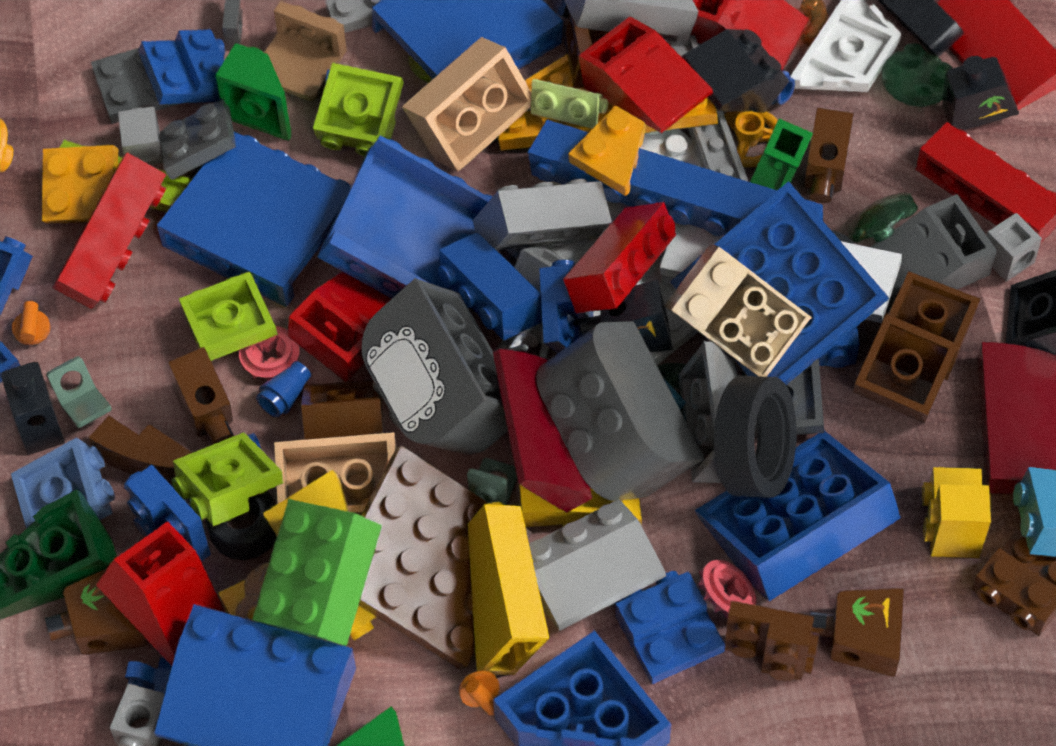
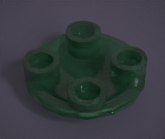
(915, 76)
(881, 216)

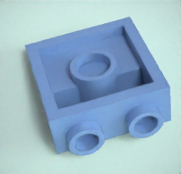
(60, 473)

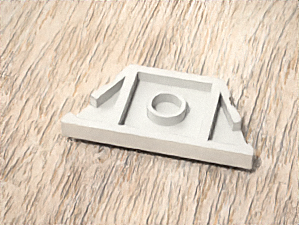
(848, 50)

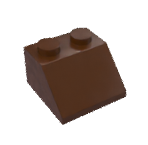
(935, 309)
(905, 368)
(341, 410)

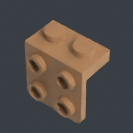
(304, 49)

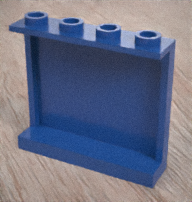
(444, 29)
(254, 215)
(399, 219)

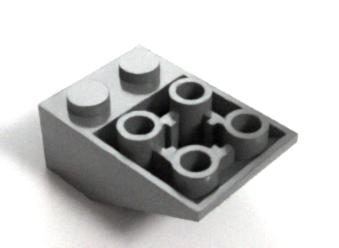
(942, 246)

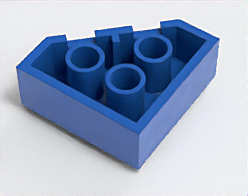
(581, 701)

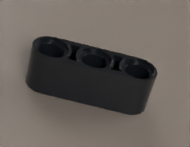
(926, 22)

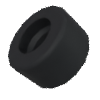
(246, 542)

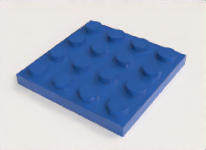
(810, 267)

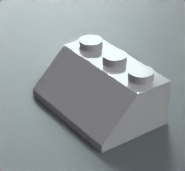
(702, 387)
(593, 564)

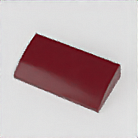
(1016, 412)
(536, 444)

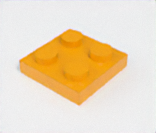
(75, 181)

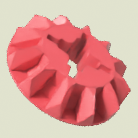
(286, 350)
(713, 579)

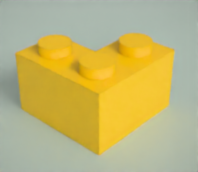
(956, 512)

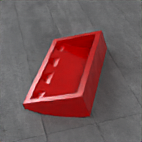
(1003, 32)

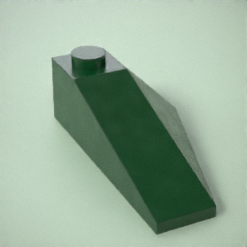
(53, 553)

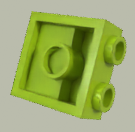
(357, 108)
(228, 316)
(224, 477)

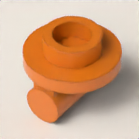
(31, 325)
(479, 690)

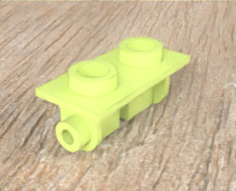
(566, 103)

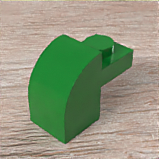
(781, 155)

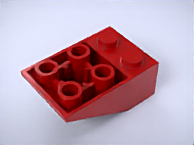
(772, 20)
(642, 75)
(334, 321)
(158, 586)

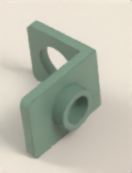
(83, 402)
(489, 486)

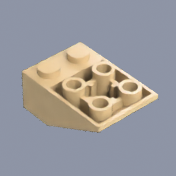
(737, 311)

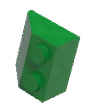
(254, 91)

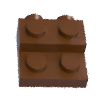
(1020, 584)
(774, 634)

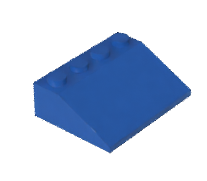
(818, 516)
(252, 685)

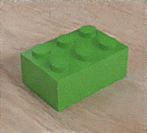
(317, 571)

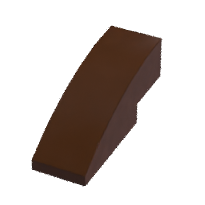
(136, 452)

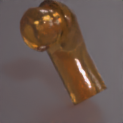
(818, 16)

